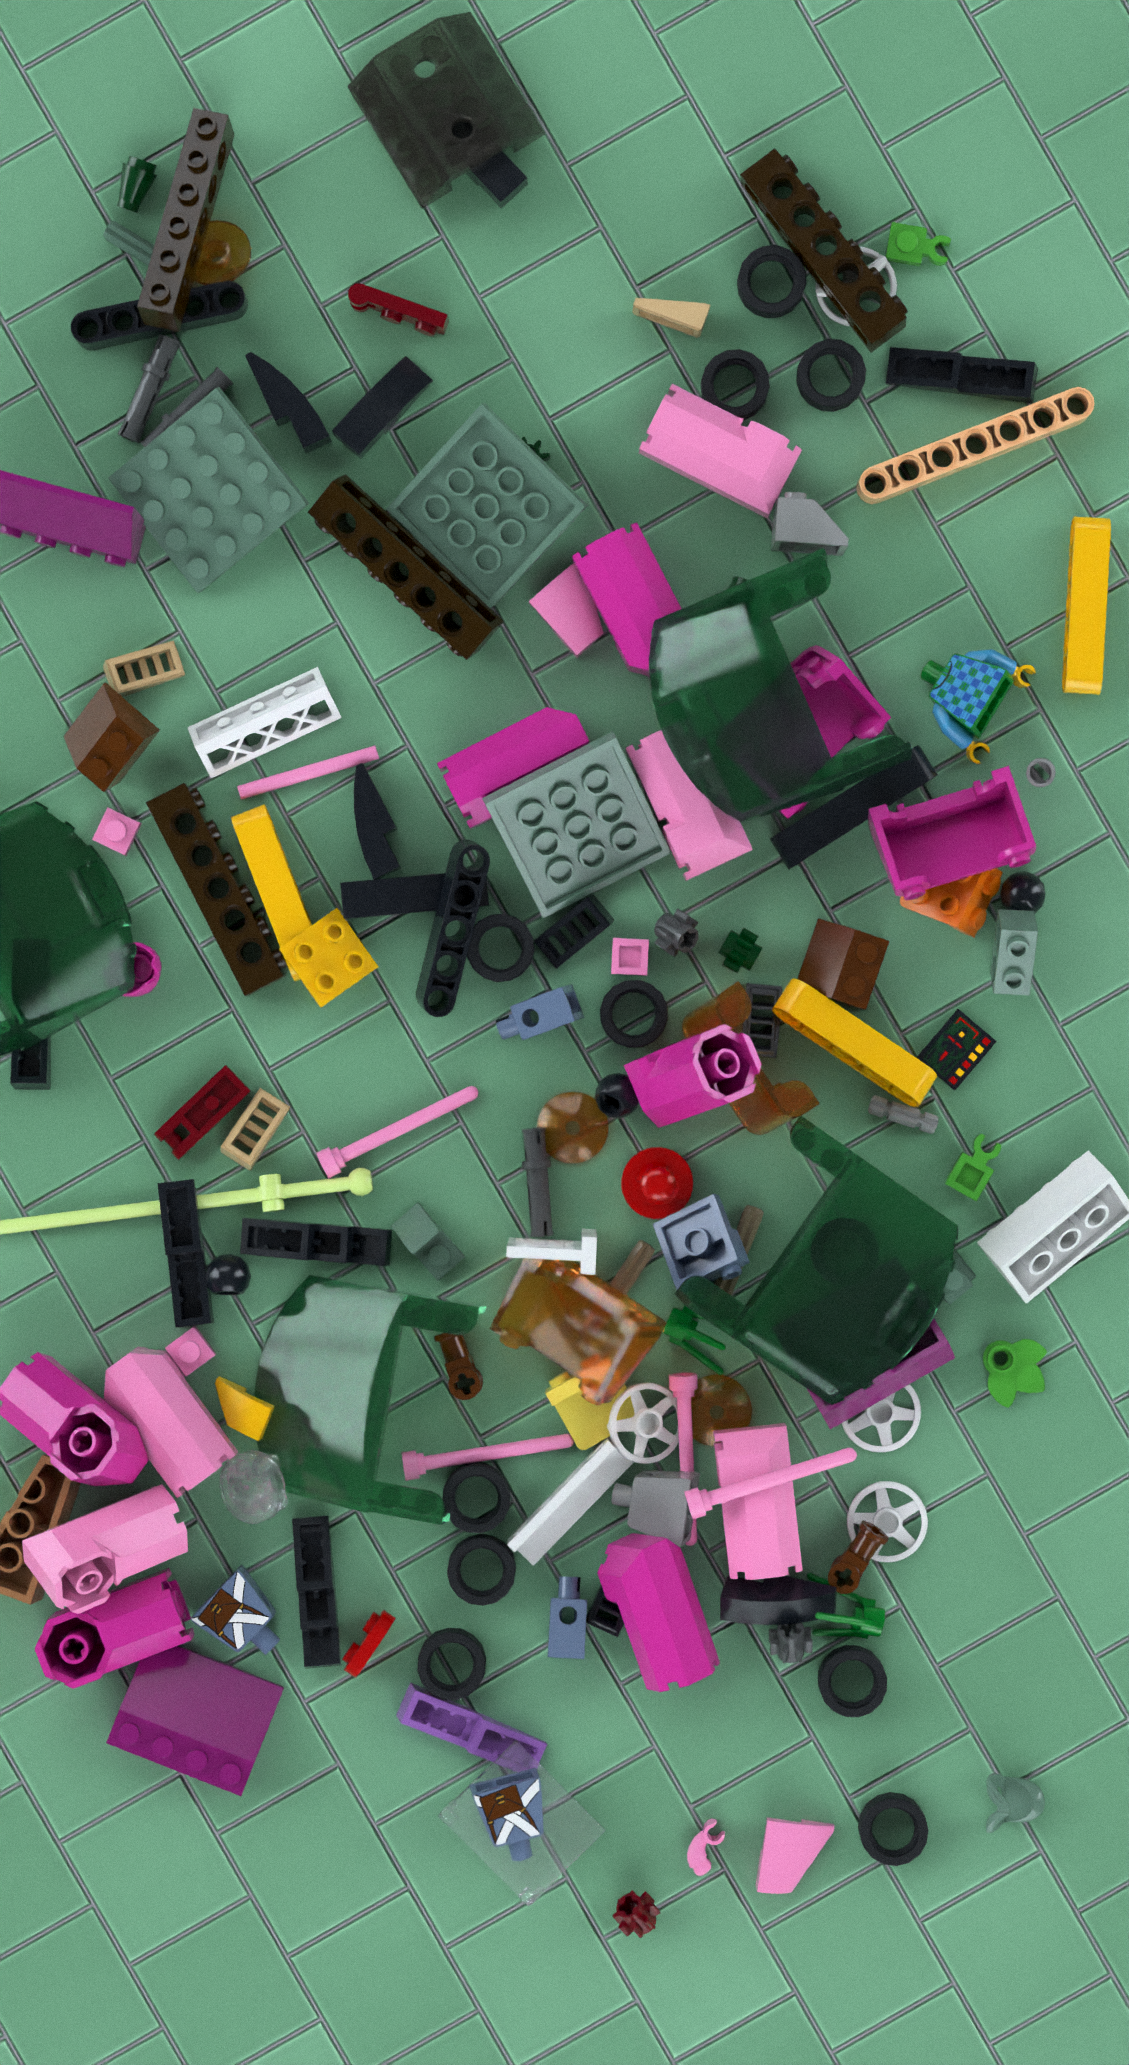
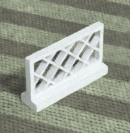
(558, 1250)

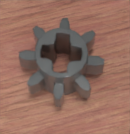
(676, 932)
(790, 1642)

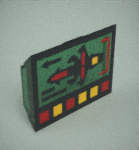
(956, 1049)

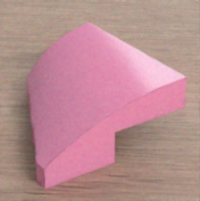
(569, 611)
(789, 1852)

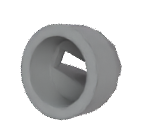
(1035, 777)

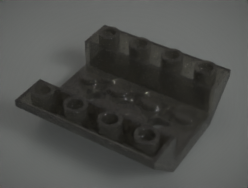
(418, 113)

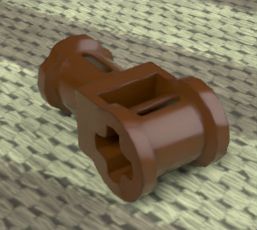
(458, 1362)
(856, 1557)

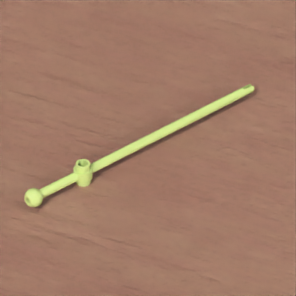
(270, 1193)

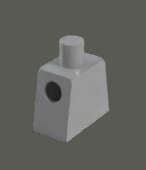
(659, 1503)

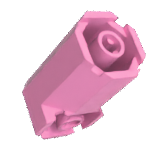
(718, 451)
(695, 828)
(171, 1419)
(760, 1525)
(105, 1546)

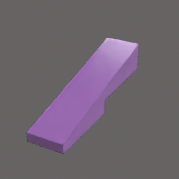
(462, 1725)

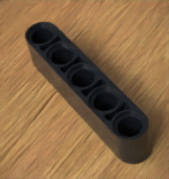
(107, 317)
(851, 808)
(458, 944)

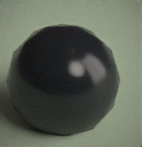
(1023, 892)
(616, 1096)
(228, 1275)

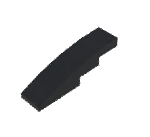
(316, 1241)
(316, 1592)

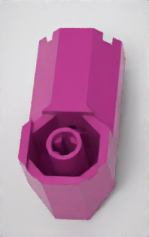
(627, 591)
(509, 757)
(694, 1075)
(72, 1424)
(659, 1610)
(128, 1627)

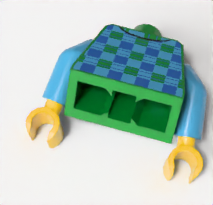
(970, 692)

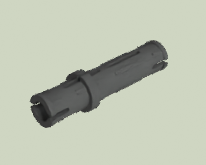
(214, 380)
(149, 387)
(537, 1181)

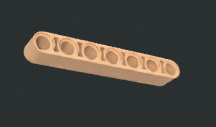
(990, 436)

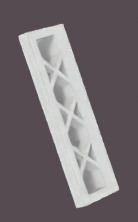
(285, 700)
(569, 1501)

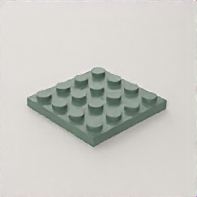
(208, 490)
(487, 506)
(577, 824)

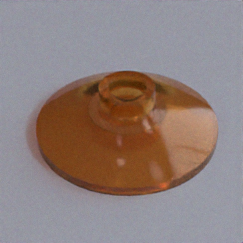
(223, 241)
(592, 1123)
(723, 1392)

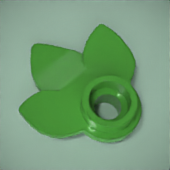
(1017, 1372)

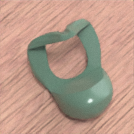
(1018, 1803)

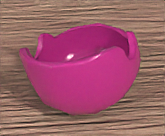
(147, 970)

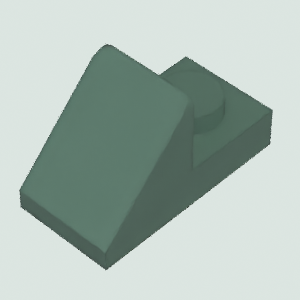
(427, 1241)

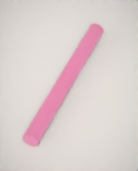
(308, 772)

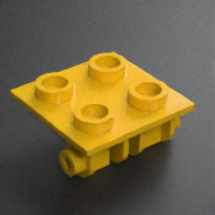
(328, 957)

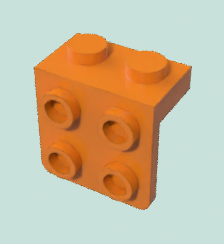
(959, 902)

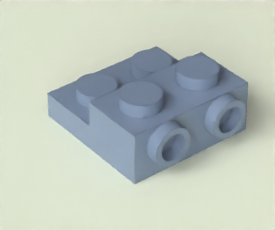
(701, 1242)

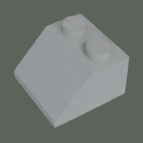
(805, 527)

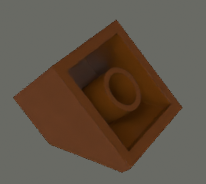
(108, 738)
(843, 963)

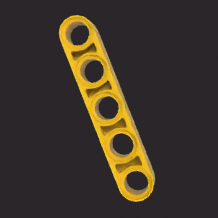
(1086, 605)
(272, 875)
(854, 1042)

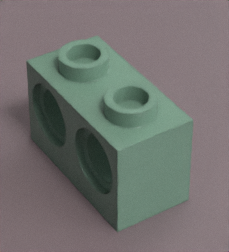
(1013, 952)

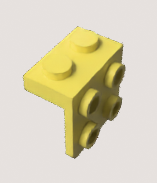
(583, 1419)

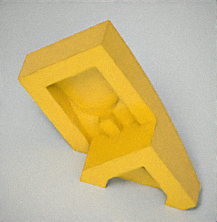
(243, 1411)

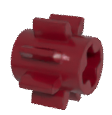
(636, 1913)

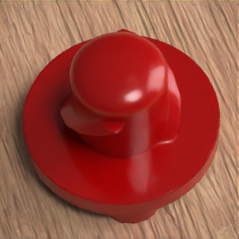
(657, 1182)

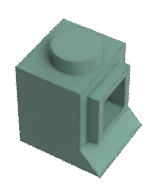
(959, 1280)

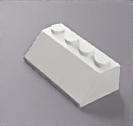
(1056, 1226)

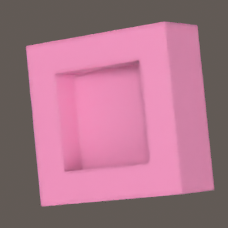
(116, 831)
(630, 956)
(190, 1351)

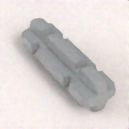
(903, 1114)

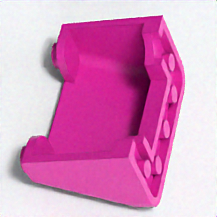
(837, 703)
(952, 835)

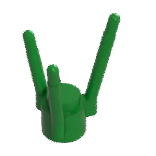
(682, 1326)
(864, 1620)

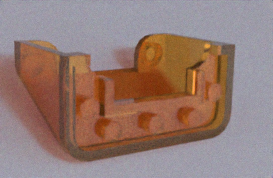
(768, 1104)
(577, 1324)

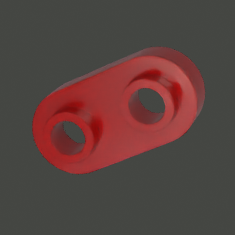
(376, 1629)

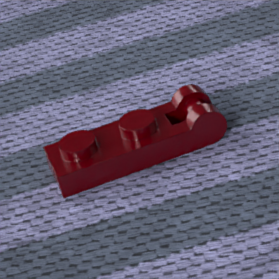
(396, 309)
(203, 1111)

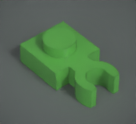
(909, 244)
(971, 1173)

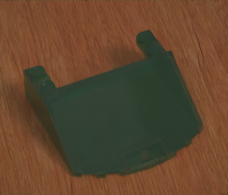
(736, 703)
(60, 929)
(848, 1285)
(332, 1385)

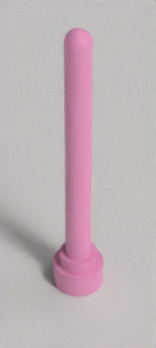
(335, 1159)
(683, 1389)
(417, 1464)
(702, 1501)

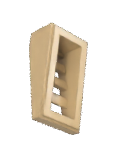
(678, 315)
(111, 665)
(236, 1154)

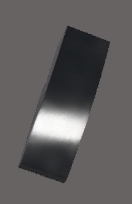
(497, 175)
(289, 404)
(381, 407)
(372, 825)
(775, 1600)

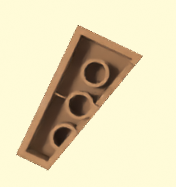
(41, 1505)

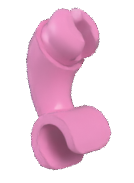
(696, 1852)

